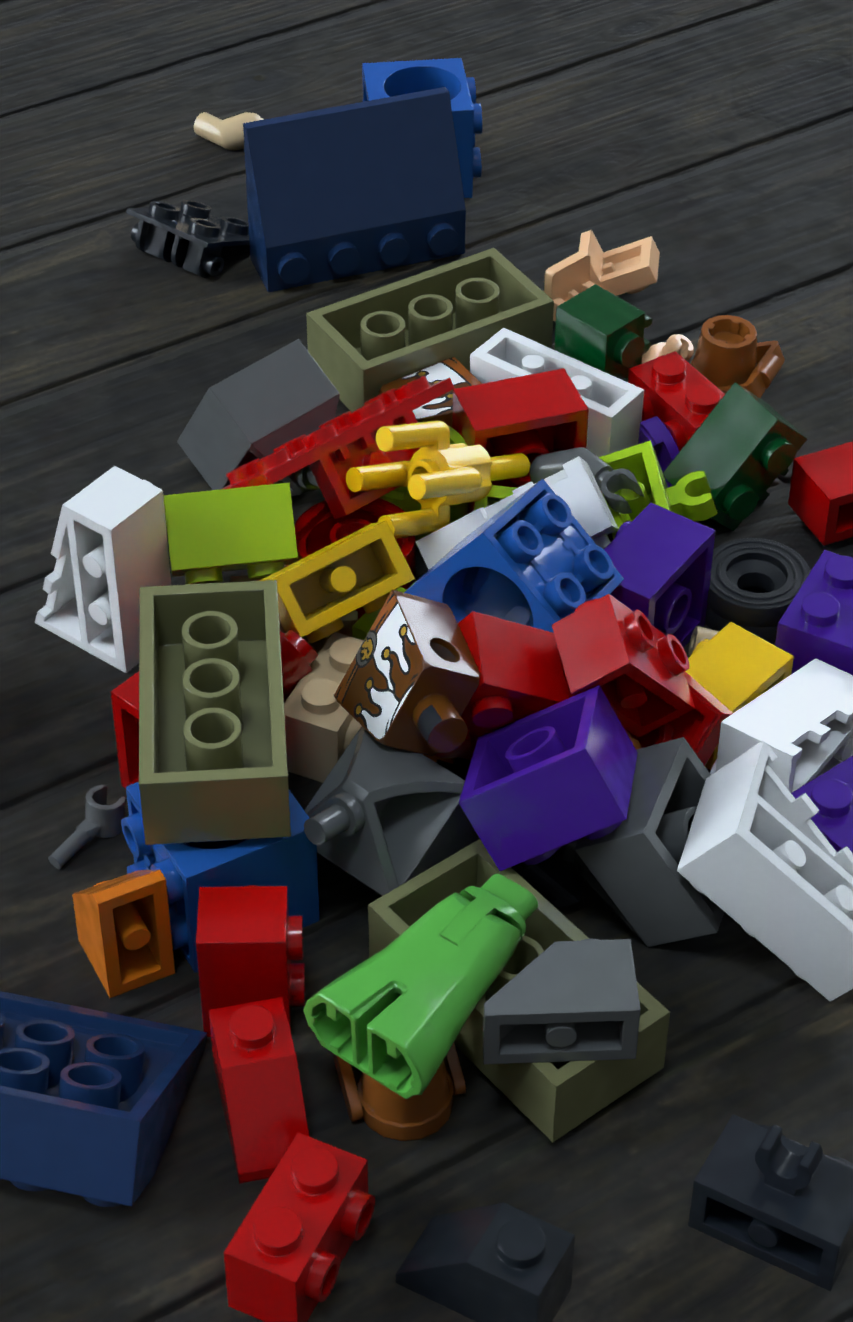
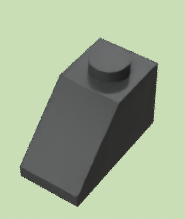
(567, 1007)

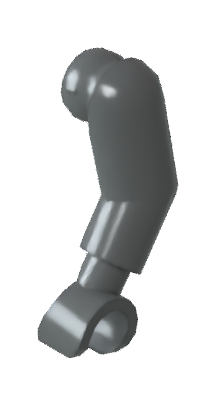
(605, 476)

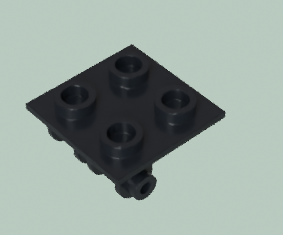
(187, 235)

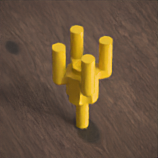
(435, 476)

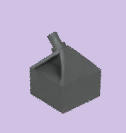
(259, 412)
(387, 814)
(640, 859)

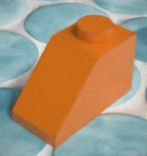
(126, 930)

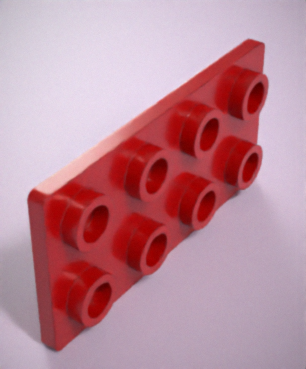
(344, 444)

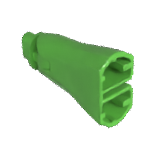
(413, 997)

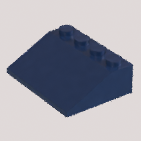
(353, 189)
(88, 1097)

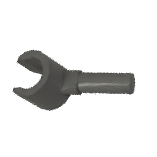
(100, 821)

